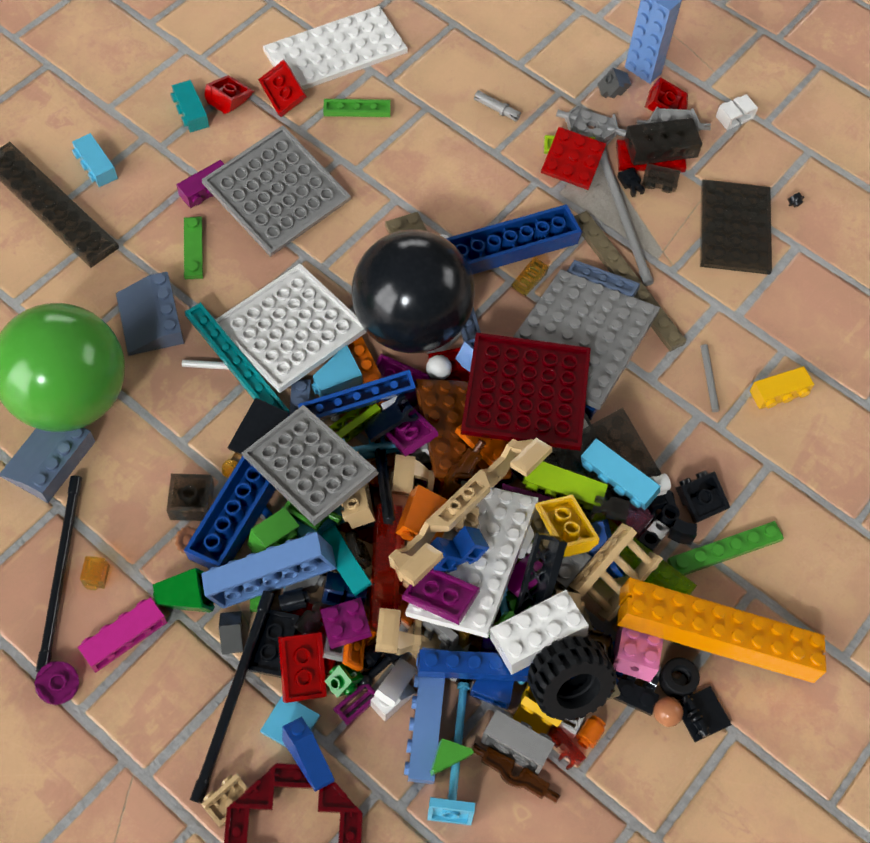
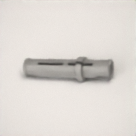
(503, 108)

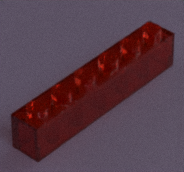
(383, 577)

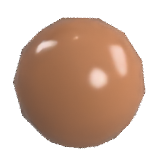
(668, 711)

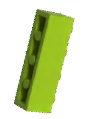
(562, 482)

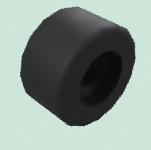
(688, 669)

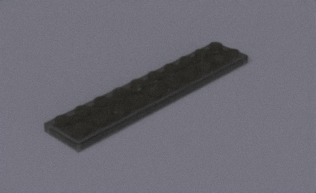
(54, 207)

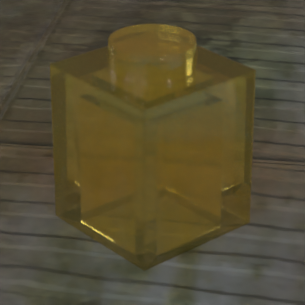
(94, 572)

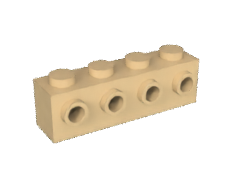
(358, 508)

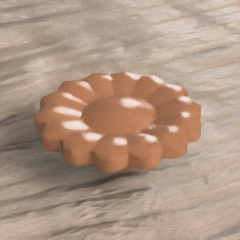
(184, 537)

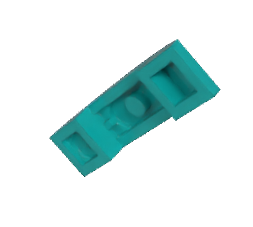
(345, 561)

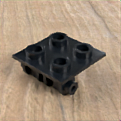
(703, 714)

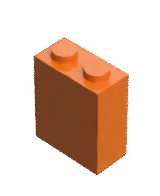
(418, 508)

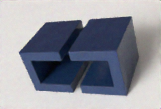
(334, 589)

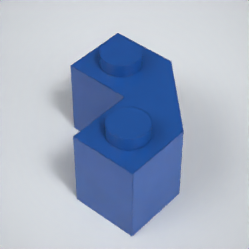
(464, 547)

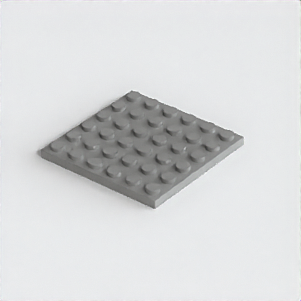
(276, 190)

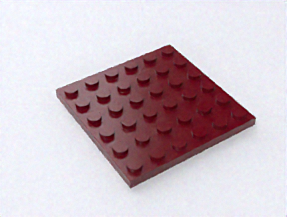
(526, 391)

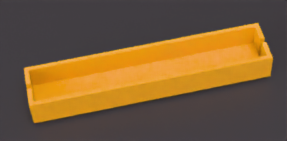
(721, 630)

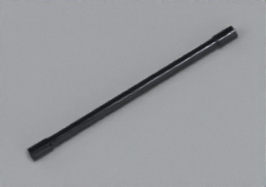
(47, 641)
(203, 781)

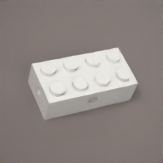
(530, 631)

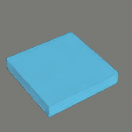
(284, 714)

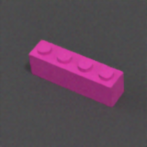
(122, 634)

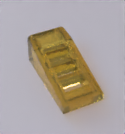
(536, 267)

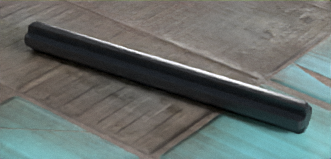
(384, 487)

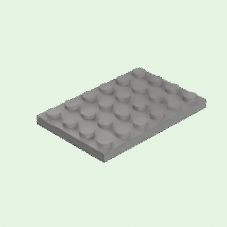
(309, 464)

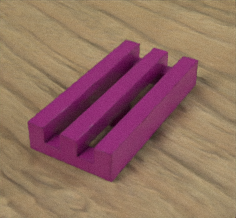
(337, 709)

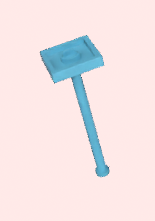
(450, 809)

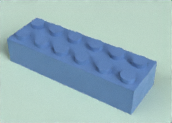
(652, 37)
(268, 570)

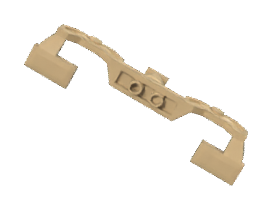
(460, 510)
(389, 637)

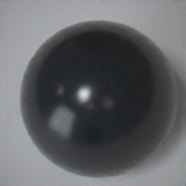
(413, 291)

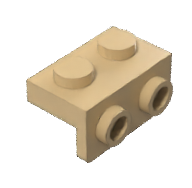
(217, 802)

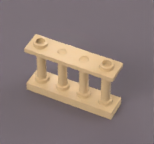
(601, 561)

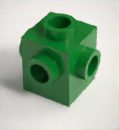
(343, 680)

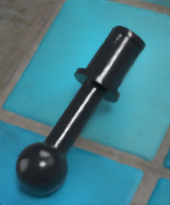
(368, 676)

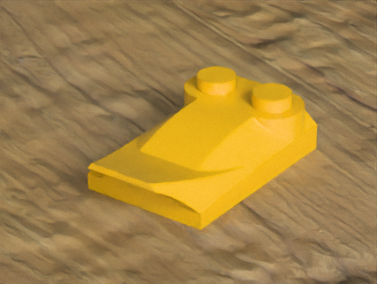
(567, 520)

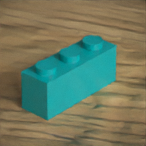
(189, 106)

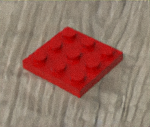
(573, 158)

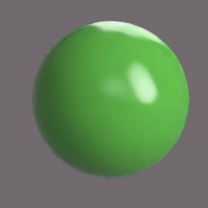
(59, 367)

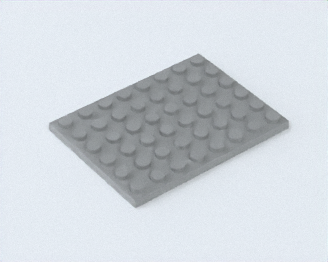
(591, 317)

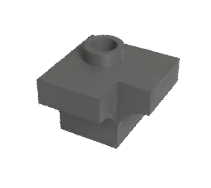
(614, 83)

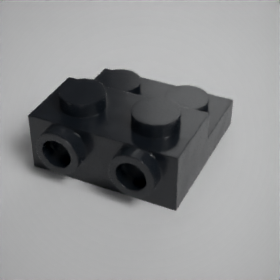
(702, 496)

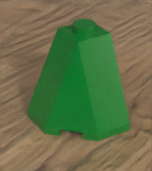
(183, 592)

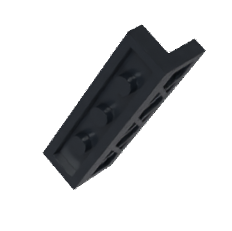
(548, 572)

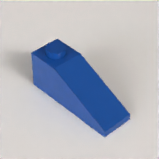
(307, 753)

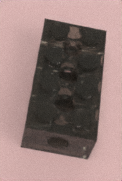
(663, 141)

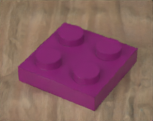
(345, 623)

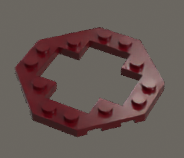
(261, 796)

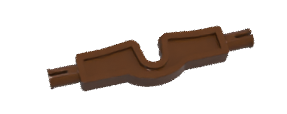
(463, 468)
(525, 779)

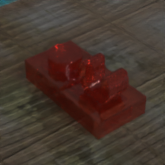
(570, 750)

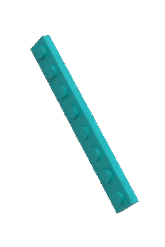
(232, 356)

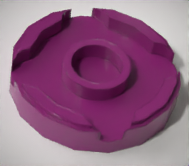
(56, 683)

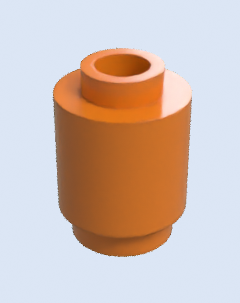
(590, 732)

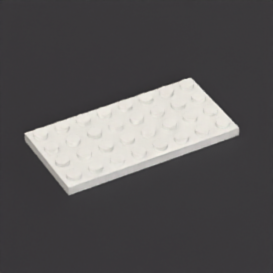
(338, 47)
(504, 525)

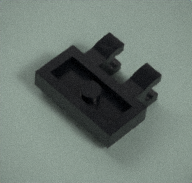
(636, 696)

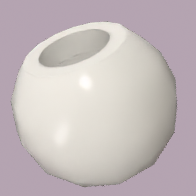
(439, 367)

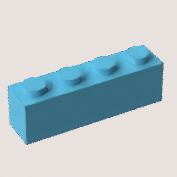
(620, 474)

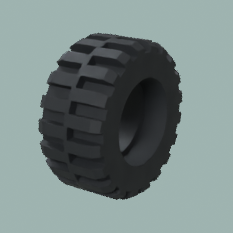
(563, 661)

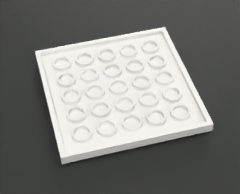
(290, 327)

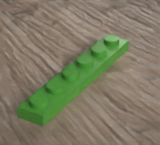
(726, 548)

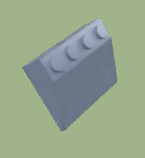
(149, 315)
(47, 461)

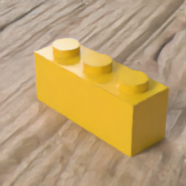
(782, 388)

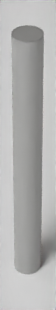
(709, 378)

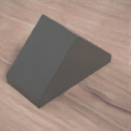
(231, 632)

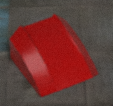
(226, 94)
(666, 96)

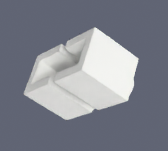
(740, 108)

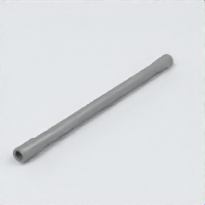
(644, 271)

